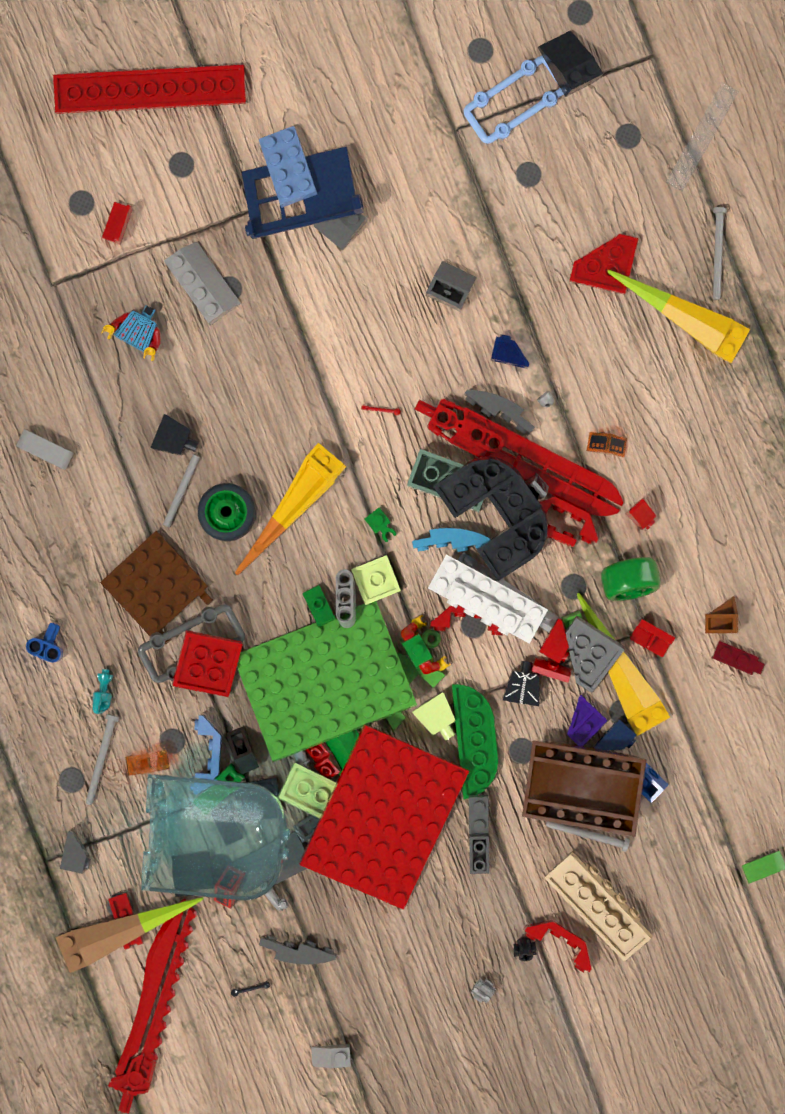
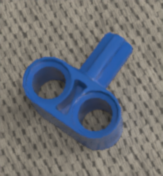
(46, 644)

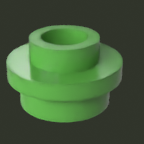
(437, 638)

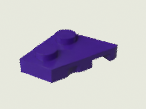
(585, 722)

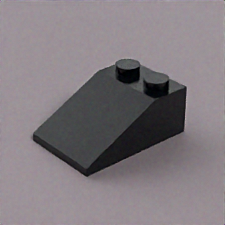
(570, 63)

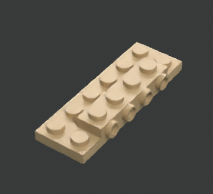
(599, 905)

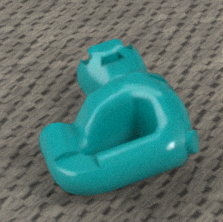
(101, 698)

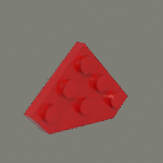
(614, 256)

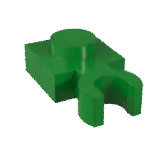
(378, 522)

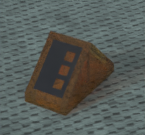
(606, 444)

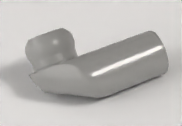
(278, 903)

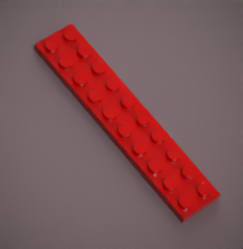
(149, 89)

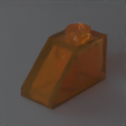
(147, 762)

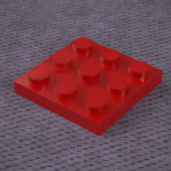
(207, 663)

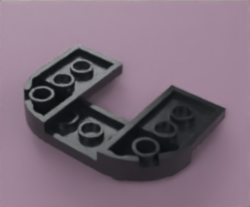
(514, 502)

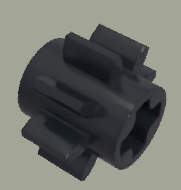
(524, 949)

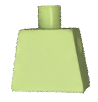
(436, 716)

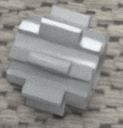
(483, 990)

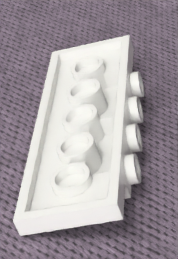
(487, 599)

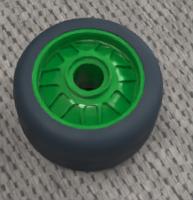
(239, 521)

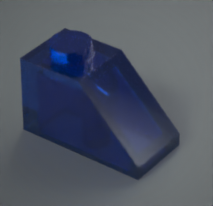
(508, 352)

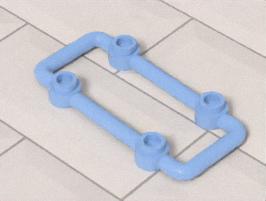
(503, 130)

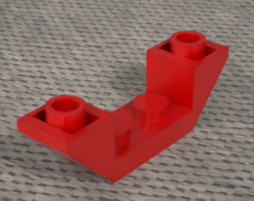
(587, 531)
(443, 620)
(538, 930)

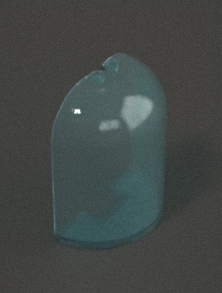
(213, 838)

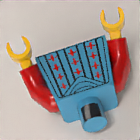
(136, 331)

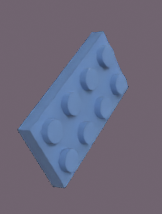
(287, 166)

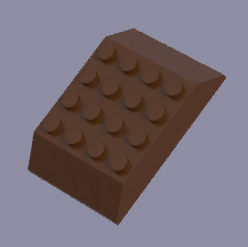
(584, 787)

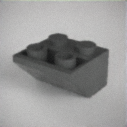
(450, 286)

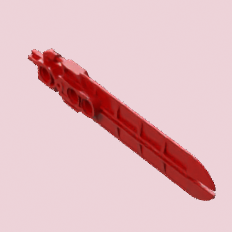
(527, 449)

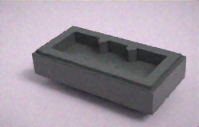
(306, 827)

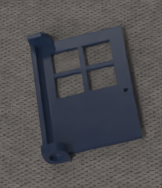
(333, 200)

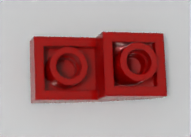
(325, 761)

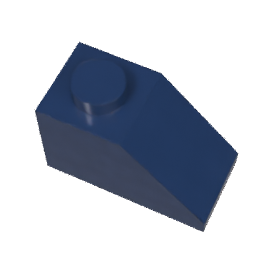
(616, 738)

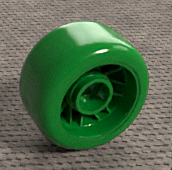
(630, 579)

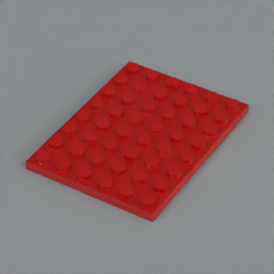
(383, 817)

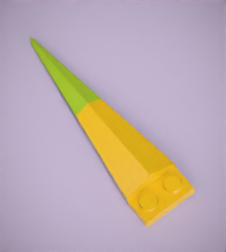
(712, 330)
(636, 696)

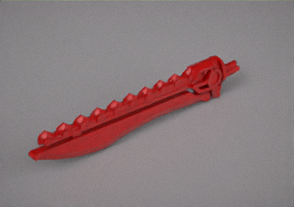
(142, 1067)

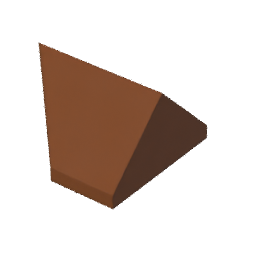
(723, 618)

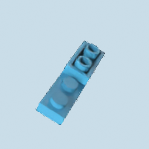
(459, 539)

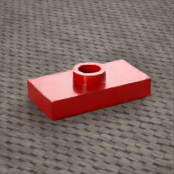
(551, 669)

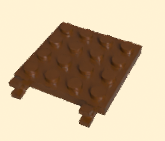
(155, 584)

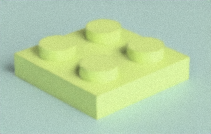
(375, 580)

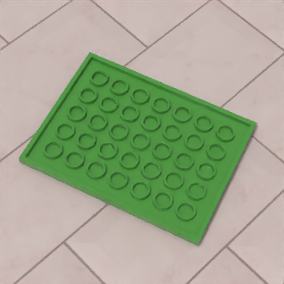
(324, 682)

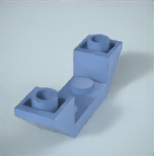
(205, 727)

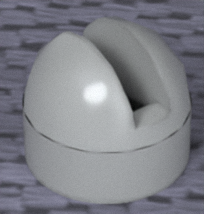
(546, 399)

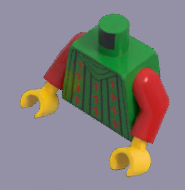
(417, 649)

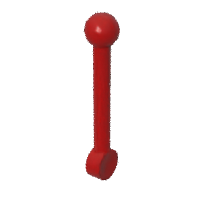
(397, 411)

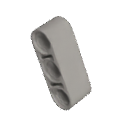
(44, 449)
(349, 606)

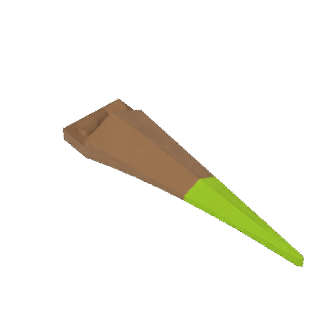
(93, 942)

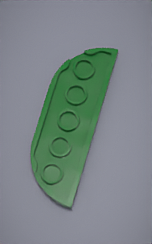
(475, 739)

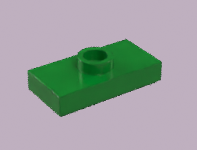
(318, 606)

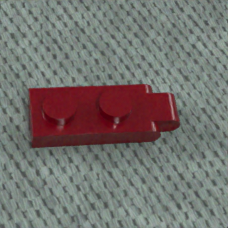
(737, 658)

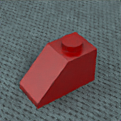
(641, 515)
(556, 643)

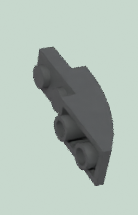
(493, 403)
(478, 834)
(305, 954)

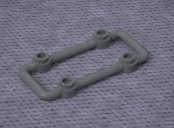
(158, 640)

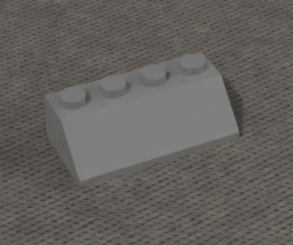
(202, 282)

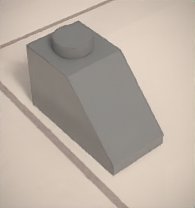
(331, 1056)

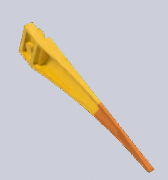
(311, 481)

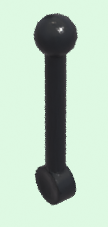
(235, 992)

